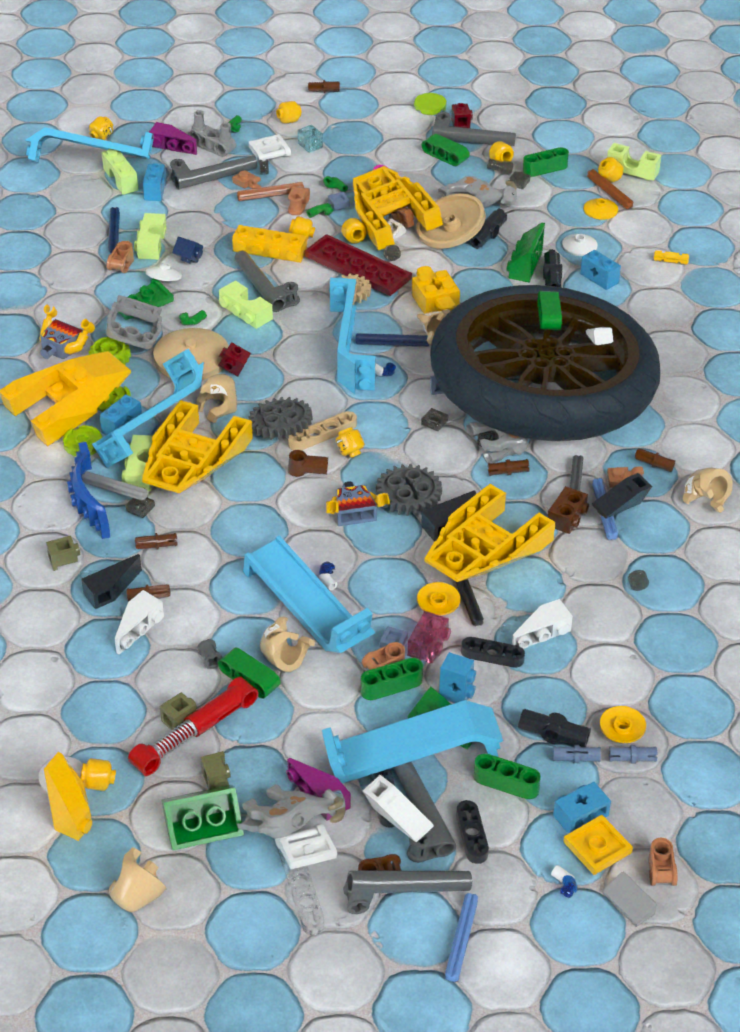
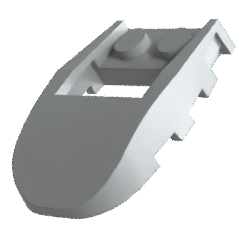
(131, 334)

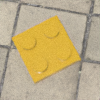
(598, 844)

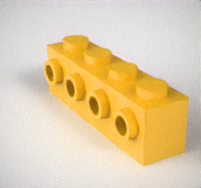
(269, 243)

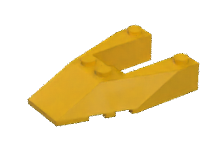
(383, 193)
(75, 387)
(185, 458)
(476, 545)

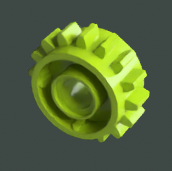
(114, 346)

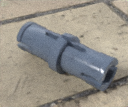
(576, 753)
(633, 754)

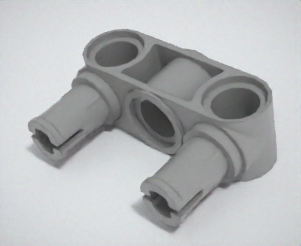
(212, 139)

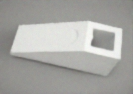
(139, 616)
(545, 623)
(397, 808)

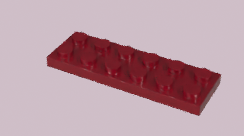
(351, 260)

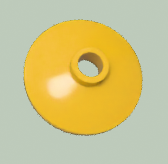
(600, 208)
(438, 598)
(622, 724)

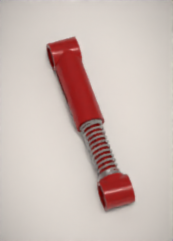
(238, 694)

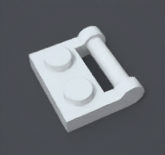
(263, 147)
(307, 847)

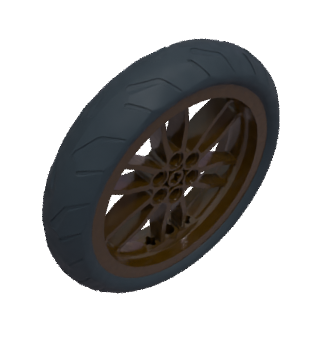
(586, 403)

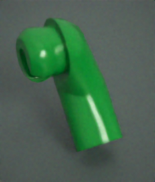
(192, 320)

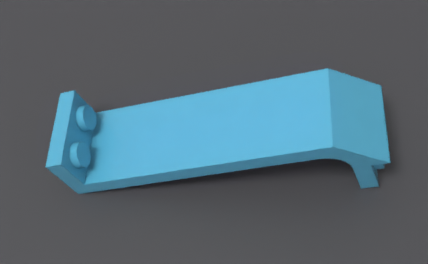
(36, 141)
(352, 369)
(186, 378)
(308, 597)
(412, 740)

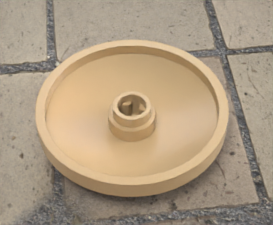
(461, 218)
(202, 343)

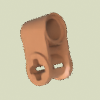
(298, 200)
(121, 257)
(386, 655)
(662, 866)

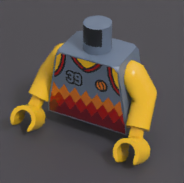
(62, 338)
(355, 504)

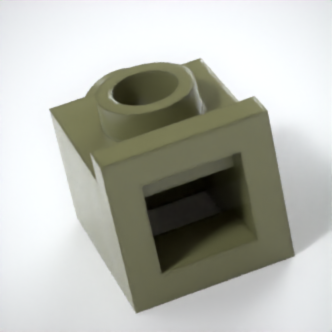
(62, 552)
(176, 710)
(215, 770)

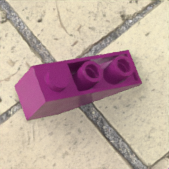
(173, 139)
(315, 782)

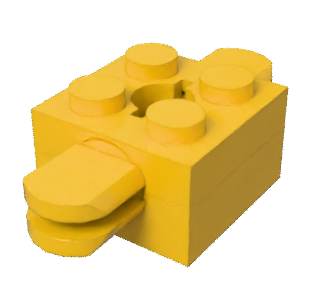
(434, 290)

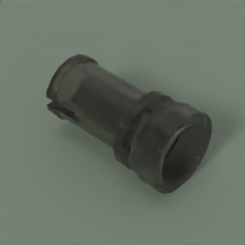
(503, 166)

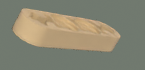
(305, 440)

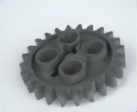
(280, 418)
(410, 489)

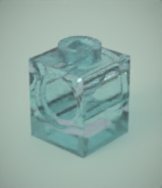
(310, 138)

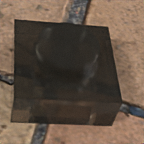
(520, 179)
(434, 419)
(139, 507)

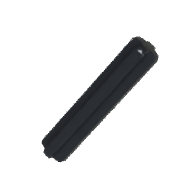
(470, 602)

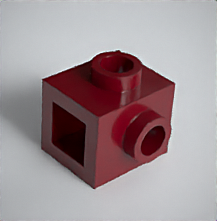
(461, 115)
(233, 358)

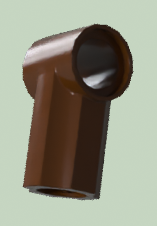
(301, 463)

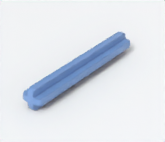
(609, 523)
(461, 937)

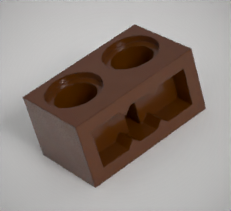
(568, 509)

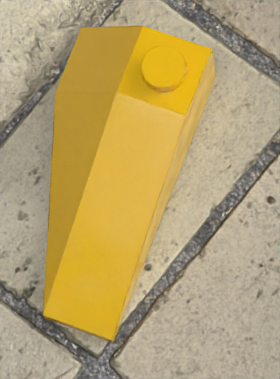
(67, 798)

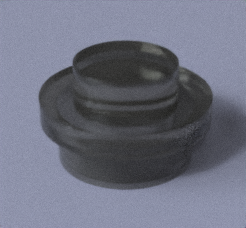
(392, 252)

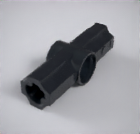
(489, 229)
(552, 269)
(554, 728)

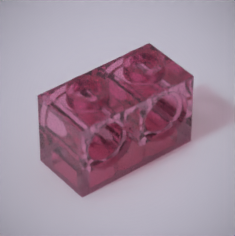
(428, 637)

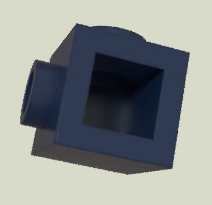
(188, 250)

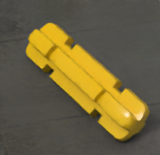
(671, 257)

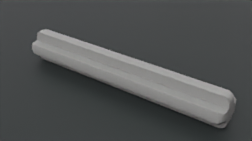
(115, 486)

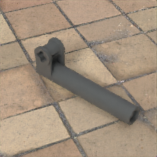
(469, 135)
(184, 177)
(278, 296)
(437, 840)
(363, 884)

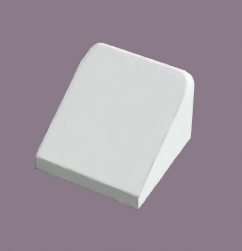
(397, 228)
(600, 335)

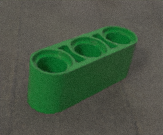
(445, 150)
(545, 161)
(549, 310)
(240, 664)
(391, 679)
(507, 776)

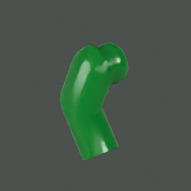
(234, 124)
(336, 183)
(326, 208)

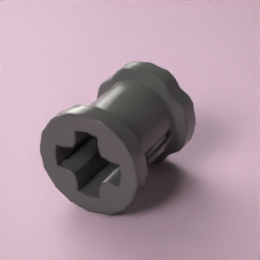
(208, 651)

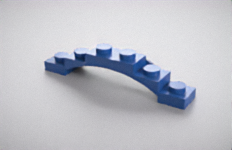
(82, 498)

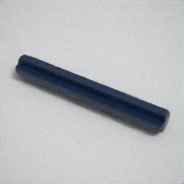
(113, 228)
(391, 339)

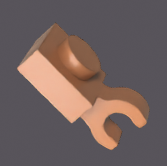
(246, 179)
(404, 216)
(618, 474)

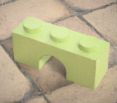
(116, 165)
(646, 167)
(149, 236)
(253, 312)
(136, 462)

